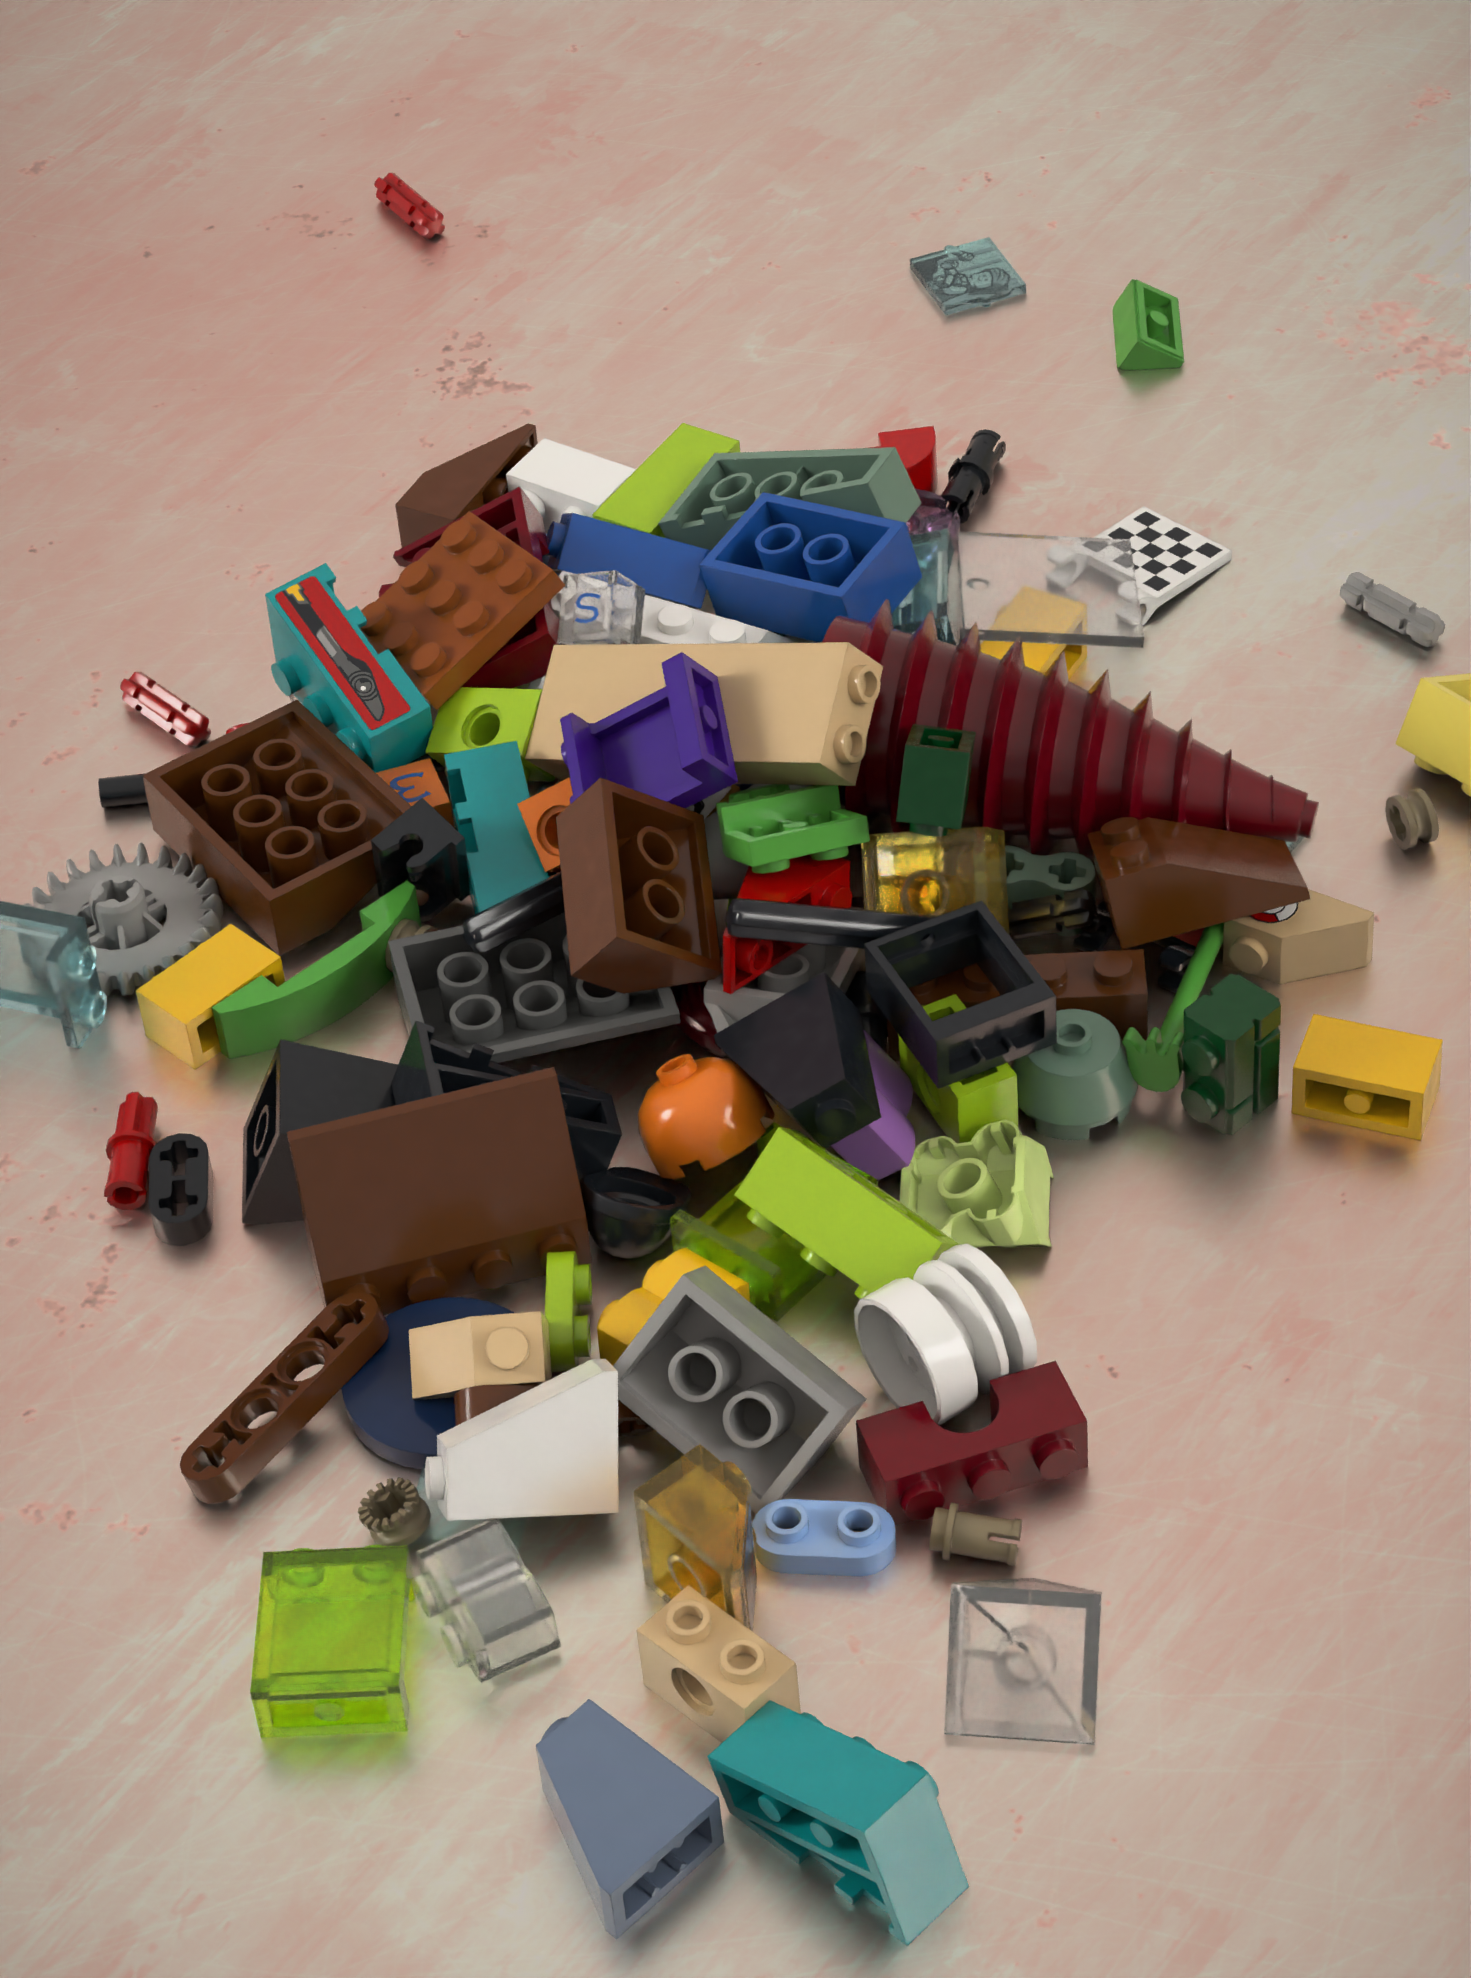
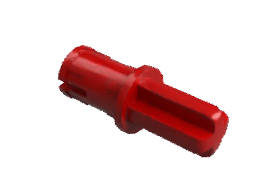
(130, 1152)

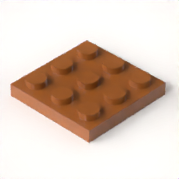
(458, 606)

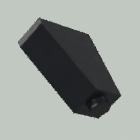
(809, 1059)

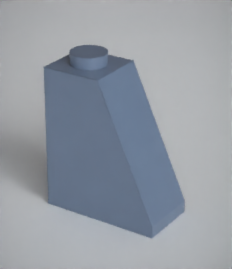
(624, 1813)

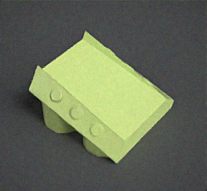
(983, 1188)

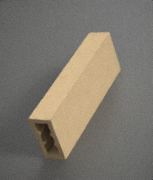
(787, 706)

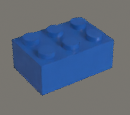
(805, 563)

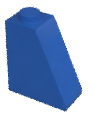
(655, 563)

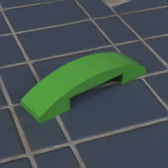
(320, 994)

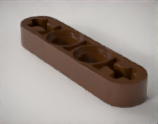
(232, 1454)

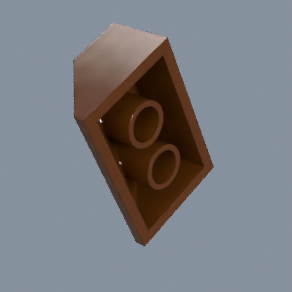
(636, 891)

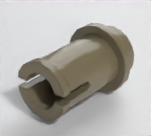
(970, 1533)

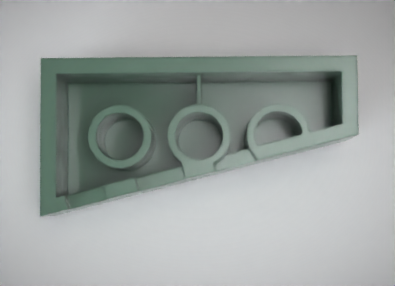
(848, 479)

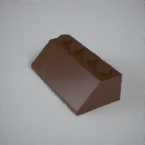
(1096, 981)

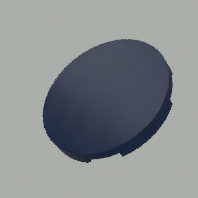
(381, 1392)

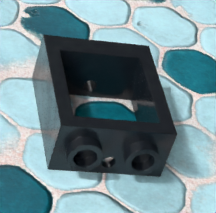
(979, 1035)

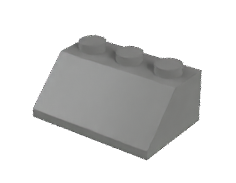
(736, 1384)

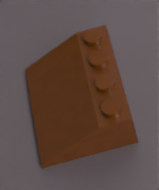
(277, 822)
(441, 1193)

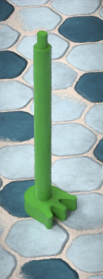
(1159, 1059)

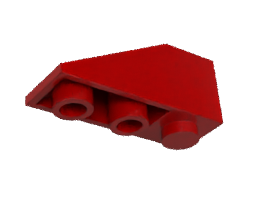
(802, 883)

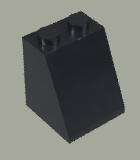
(300, 1091)

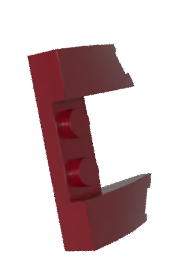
(530, 649)

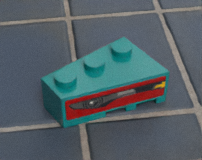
(341, 676)

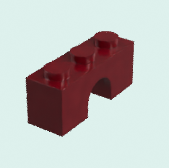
(1031, 1438)

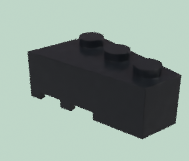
(438, 1068)

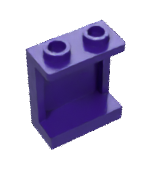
(661, 745)

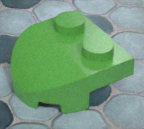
(777, 824)

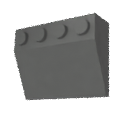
(515, 994)

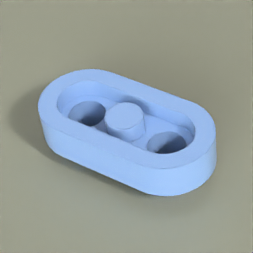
(824, 1537)

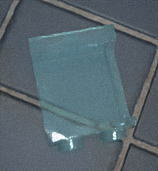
(50, 969)

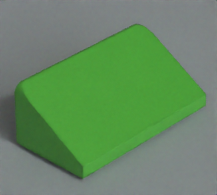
(1147, 329)

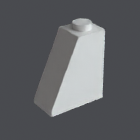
(534, 1453)

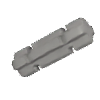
(1392, 609)

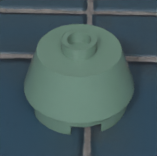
(1077, 1080)

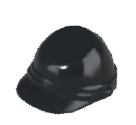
(631, 1209)

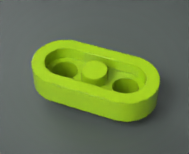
(566, 1289)

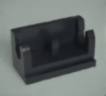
(426, 853)

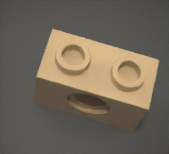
(712, 1665)

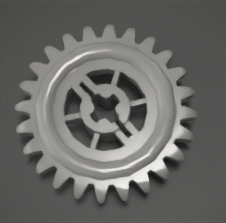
(125, 910)

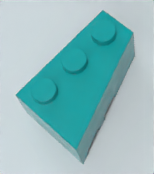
(484, 800)
(847, 1809)

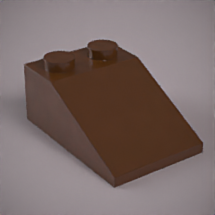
(1186, 877)

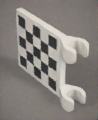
(1165, 556)

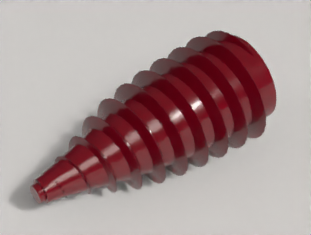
(1047, 750)

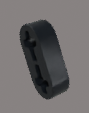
(168, 1189)

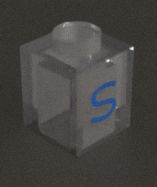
(600, 609)

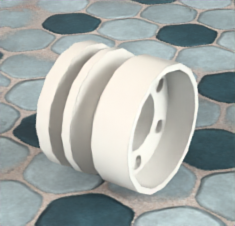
(945, 1332)

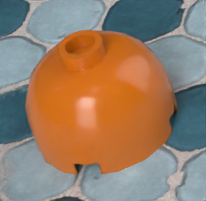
(700, 1113)

